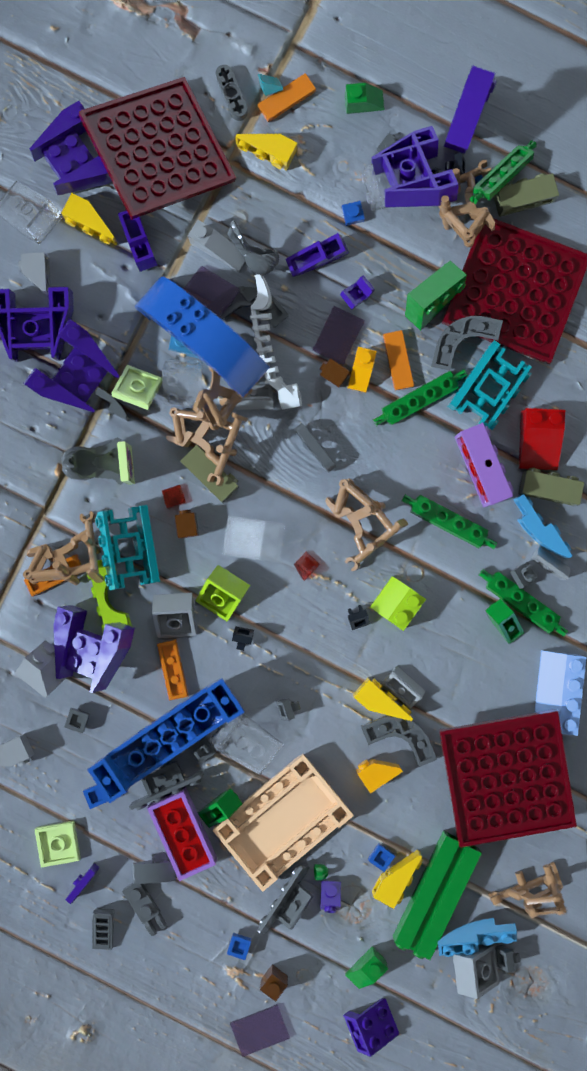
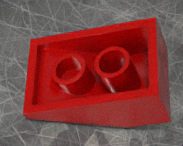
(541, 438)

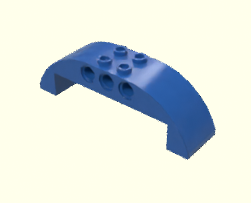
(203, 334)
(165, 739)

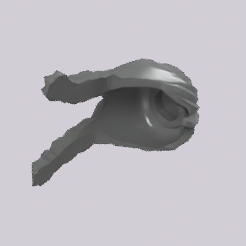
(258, 260)
(78, 462)

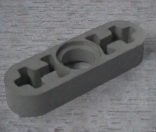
(230, 101)
(315, 447)

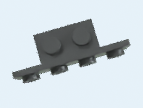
(163, 781)
(290, 904)

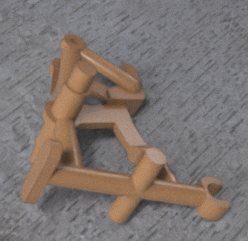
(481, 215)
(205, 401)
(185, 438)
(371, 508)
(61, 568)
(533, 902)

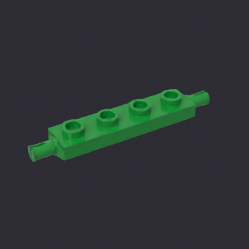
(503, 172)
(420, 397)
(449, 521)
(523, 602)

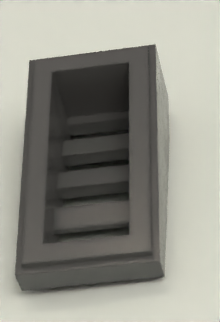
(102, 914)

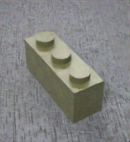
(526, 194)
(201, 467)
(551, 487)

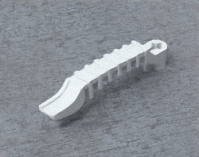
(288, 395)

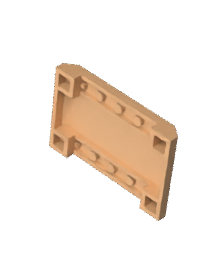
(282, 821)

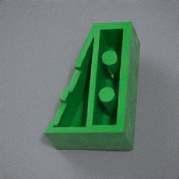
(434, 294)

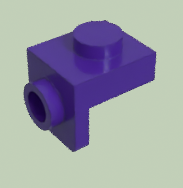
(358, 292)
(330, 896)

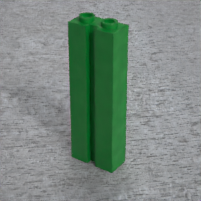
(436, 896)

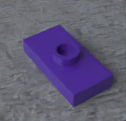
(81, 882)

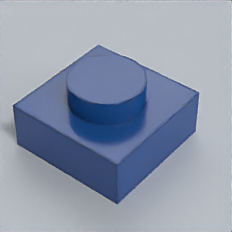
(353, 213)
(94, 796)
(381, 857)
(239, 946)

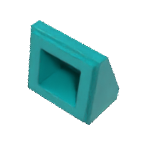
(269, 84)

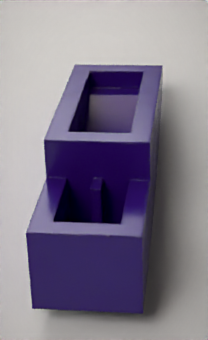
(137, 241)
(317, 255)

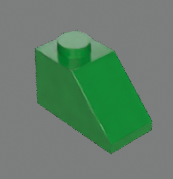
(363, 98)
(505, 621)
(220, 808)
(367, 969)

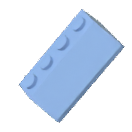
(561, 687)

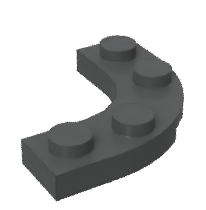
(247, 297)
(460, 330)
(405, 729)

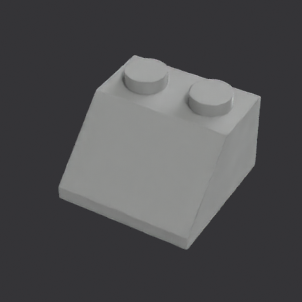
(174, 615)
(39, 669)
(476, 972)

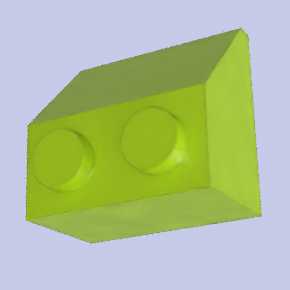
(222, 592)
(397, 603)

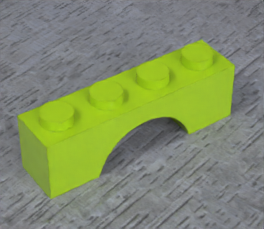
(104, 608)

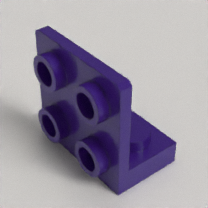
(372, 1027)

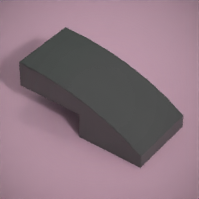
(114, 407)
(153, 872)

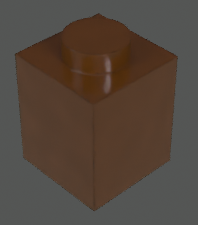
(334, 372)
(186, 524)
(274, 983)

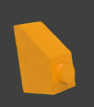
(362, 369)
(377, 773)

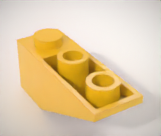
(270, 147)
(82, 214)
(378, 701)
(394, 880)

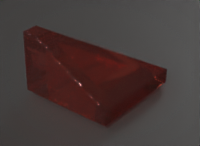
(173, 496)
(306, 565)

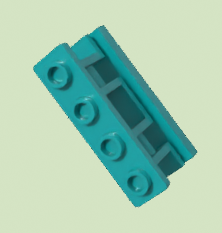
(477, 378)
(142, 542)

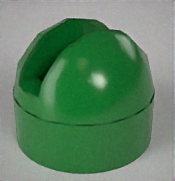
(320, 871)

